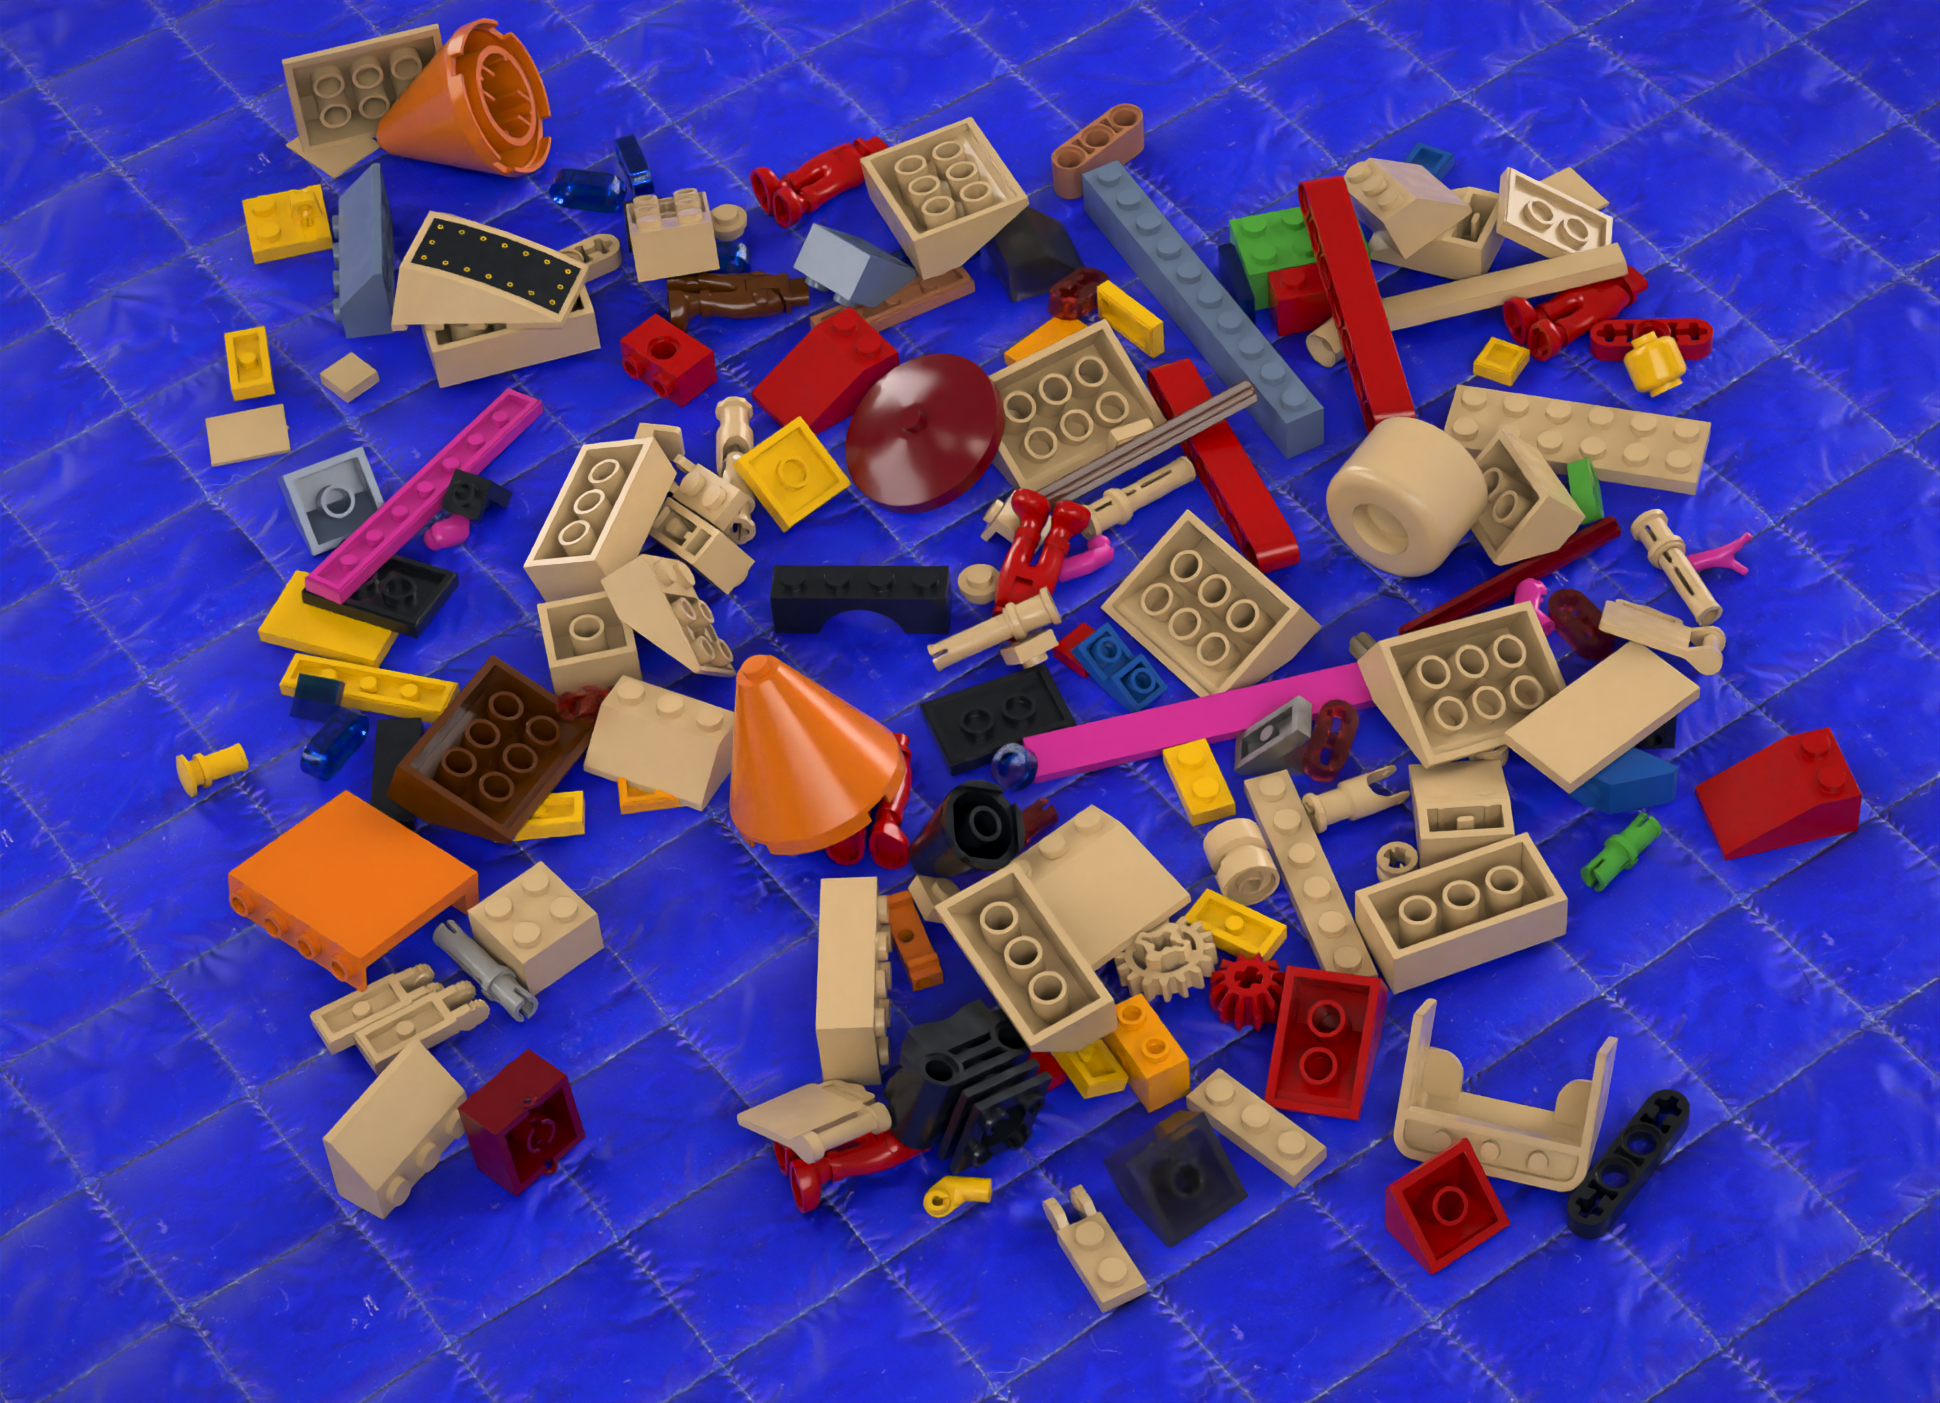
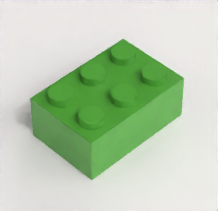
(1272, 244)

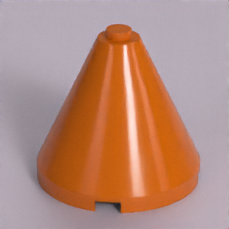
(473, 106)
(804, 761)

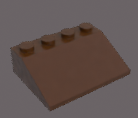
(490, 756)

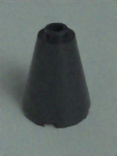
(969, 833)

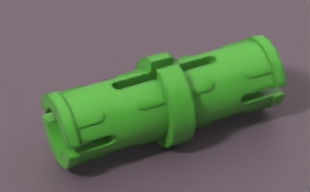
(1621, 852)

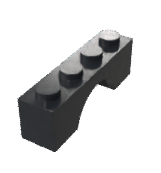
(910, 595)

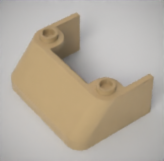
(1507, 1137)

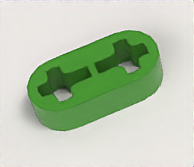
(1586, 489)

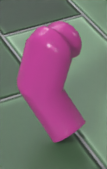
(447, 532)
(1084, 563)
(1532, 590)

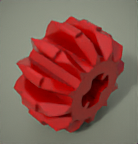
(1247, 991)

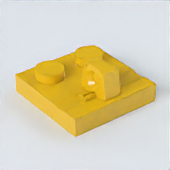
(287, 224)
(791, 474)

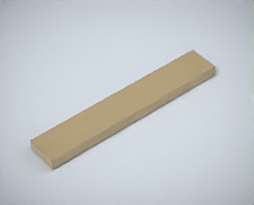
(1499, 286)

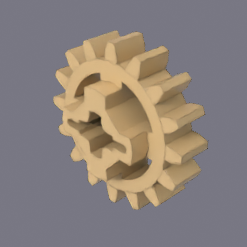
(1167, 960)

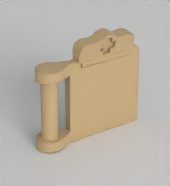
(1665, 634)
(818, 1117)

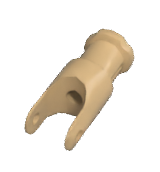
(1350, 800)

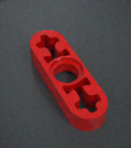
(1619, 330)

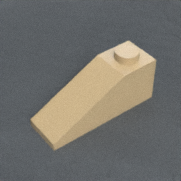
(700, 546)

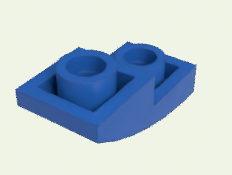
(1120, 673)

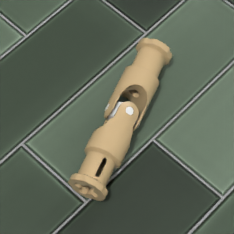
(733, 441)

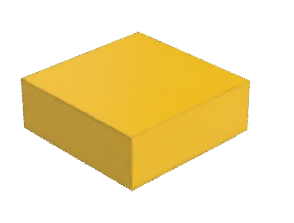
(1501, 361)

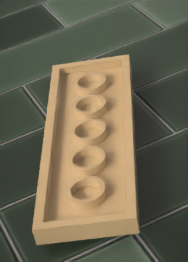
(1621, 443)

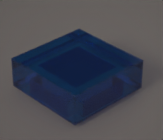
(316, 698)

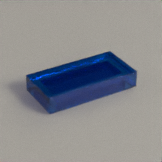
(1235, 279)

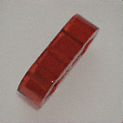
(1075, 293)
(1575, 628)
(1338, 743)

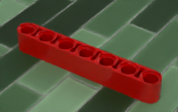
(1354, 300)
(1226, 472)

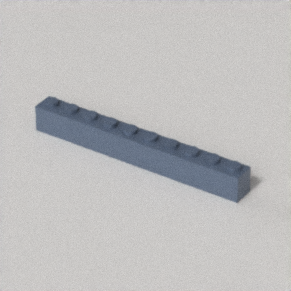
(1203, 308)

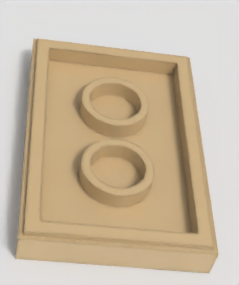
(1547, 218)

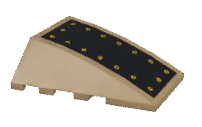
(483, 277)

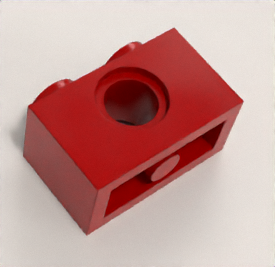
(668, 360)

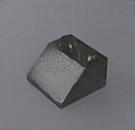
(1032, 254)
(1176, 1176)

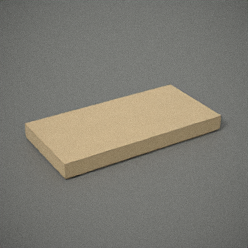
(1601, 715)

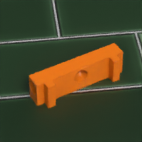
(917, 955)

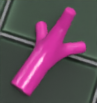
(1721, 556)

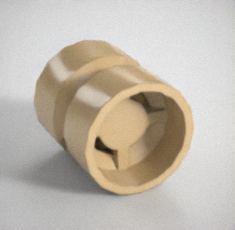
(1241, 861)

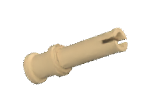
(1119, 505)
(1668, 553)
(1013, 622)

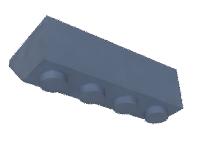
(364, 257)

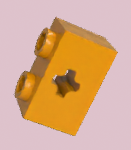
(1148, 1054)

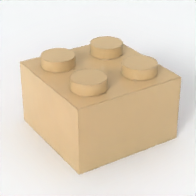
(587, 643)
(536, 928)

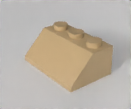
(1403, 203)
(1526, 502)
(661, 742)
(395, 1131)

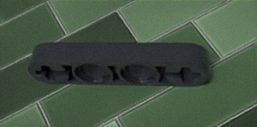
(1634, 1166)

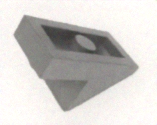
(1275, 741)

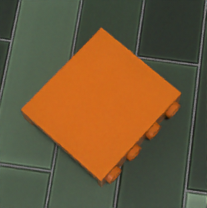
(349, 886)

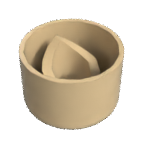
(1406, 497)

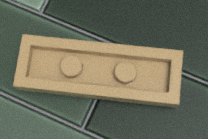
(1257, 1127)

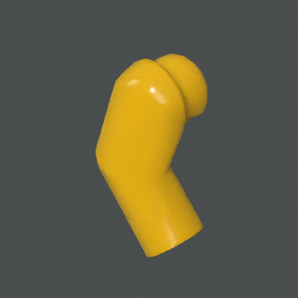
(954, 1191)

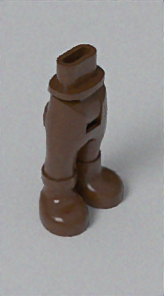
(733, 295)

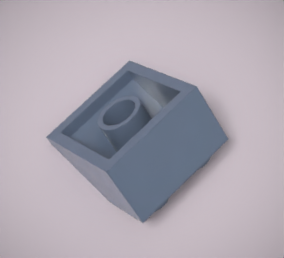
(851, 267)
(331, 498)

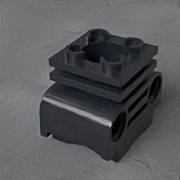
(966, 1087)

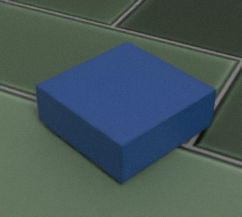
(1432, 159)

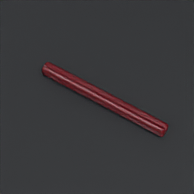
(1507, 581)

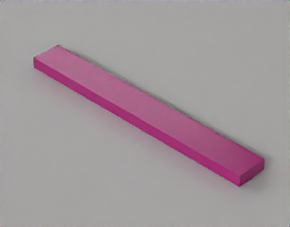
(421, 497)
(1209, 717)

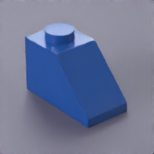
(1630, 784)

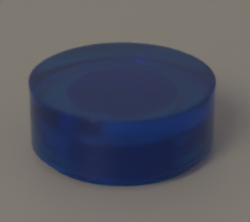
(1014, 767)

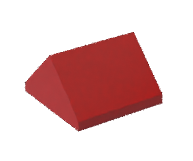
(1443, 1207)

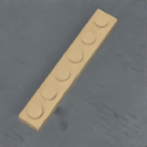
(1307, 875)

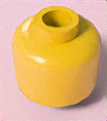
(1655, 364)

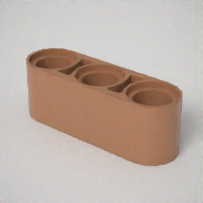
(1109, 138)

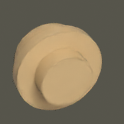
(728, 222)
(978, 583)

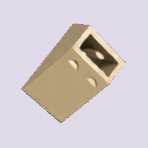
(672, 235)
(1460, 251)
(661, 604)
(1459, 808)

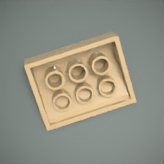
(349, 88)
(943, 195)
(1065, 405)
(1208, 611)
(1462, 681)
(1101, 884)

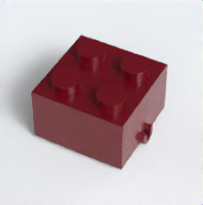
(522, 1122)

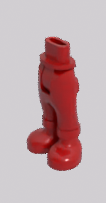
(813, 182)
(1569, 313)
(1017, 577)
(887, 841)
(855, 1158)

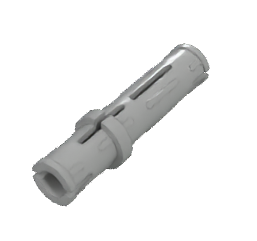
(495, 979)

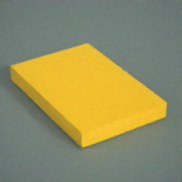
(322, 631)

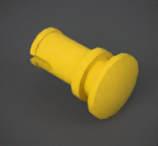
(207, 768)

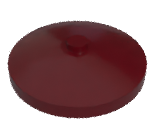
(925, 433)

